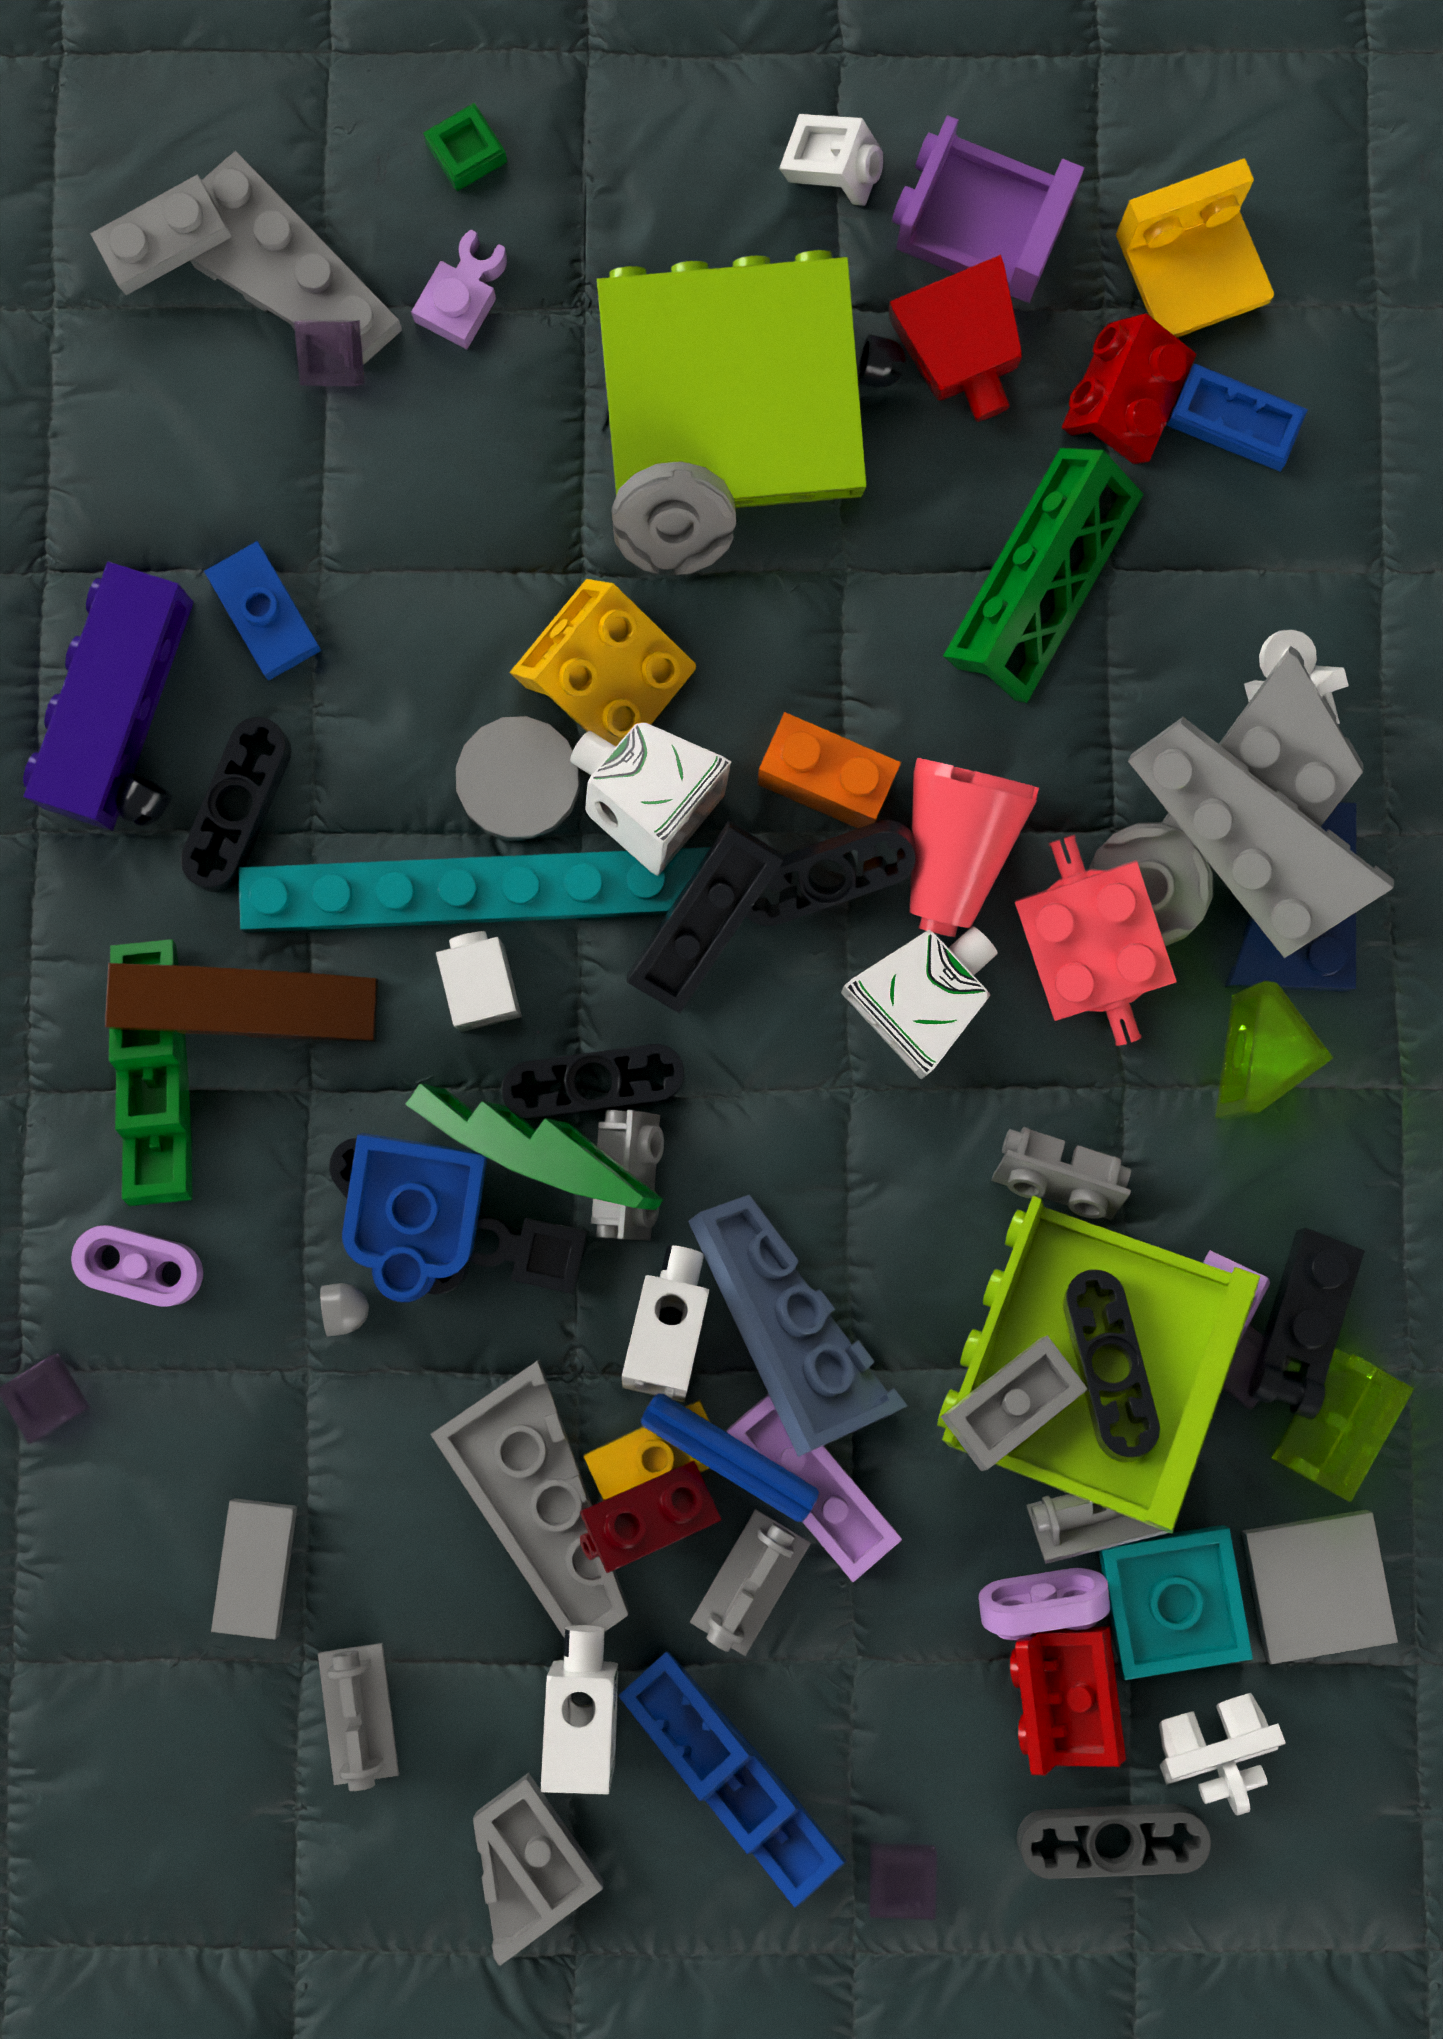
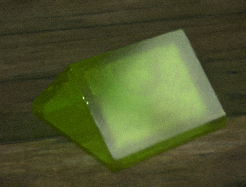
(1265, 1051)

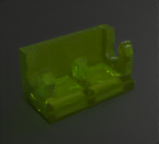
(1348, 1430)

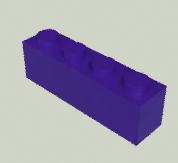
(107, 695)

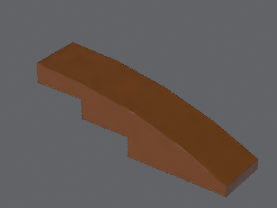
(240, 1002)

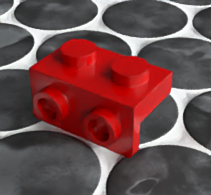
(1130, 386)
(1068, 1699)

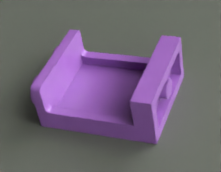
(983, 206)

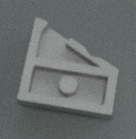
(529, 1867)

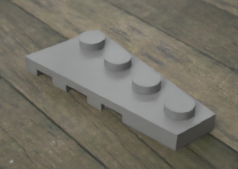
(284, 262)
(1256, 839)
(531, 1492)

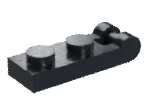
(1306, 1321)

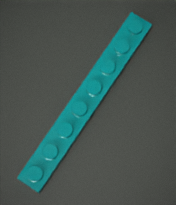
(459, 890)

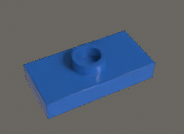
(1237, 417)
(262, 610)

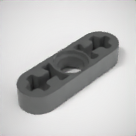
(1160, 1823)

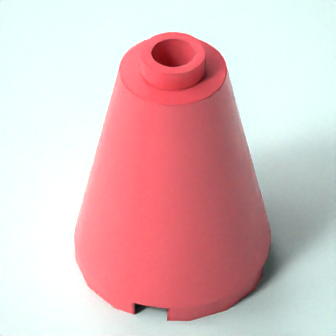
(961, 838)

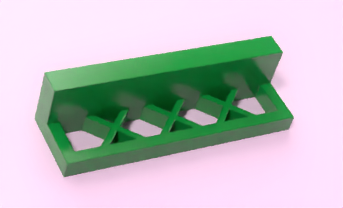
(1038, 561)

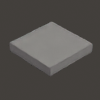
(1319, 1586)

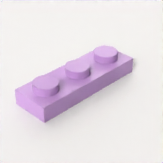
(843, 1515)

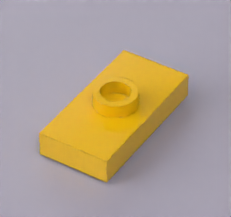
(637, 1459)

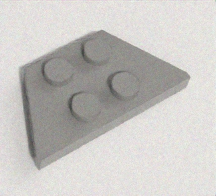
(1294, 742)

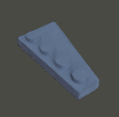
(803, 1356)

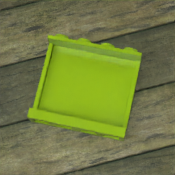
(737, 375)
(1187, 1334)

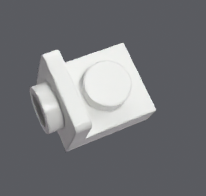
(833, 154)

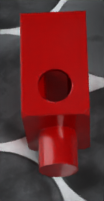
(962, 335)

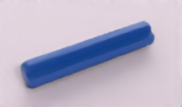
(730, 1457)

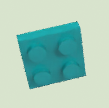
(1175, 1602)

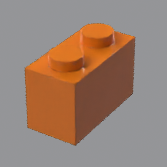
(827, 772)

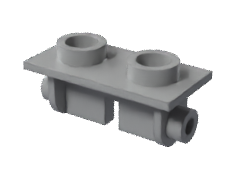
(637, 1145)
(1089, 1186)
(1075, 1527)
(749, 1583)
(358, 1715)

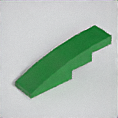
(152, 1098)
(550, 1154)

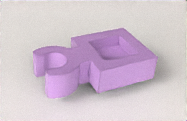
(458, 298)

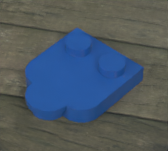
(411, 1212)

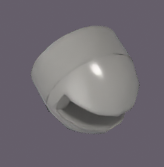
(342, 1308)

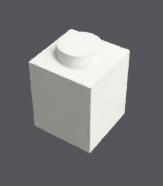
(478, 981)

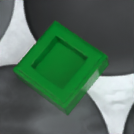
(465, 147)

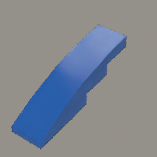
(732, 1779)

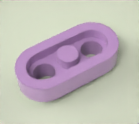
(139, 1267)
(1044, 1602)

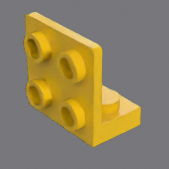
(1195, 250)
(605, 662)

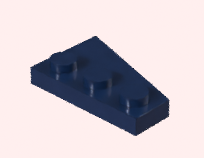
(1320, 965)

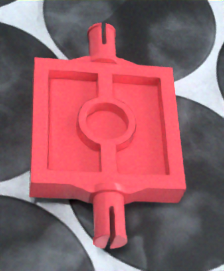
(1095, 940)

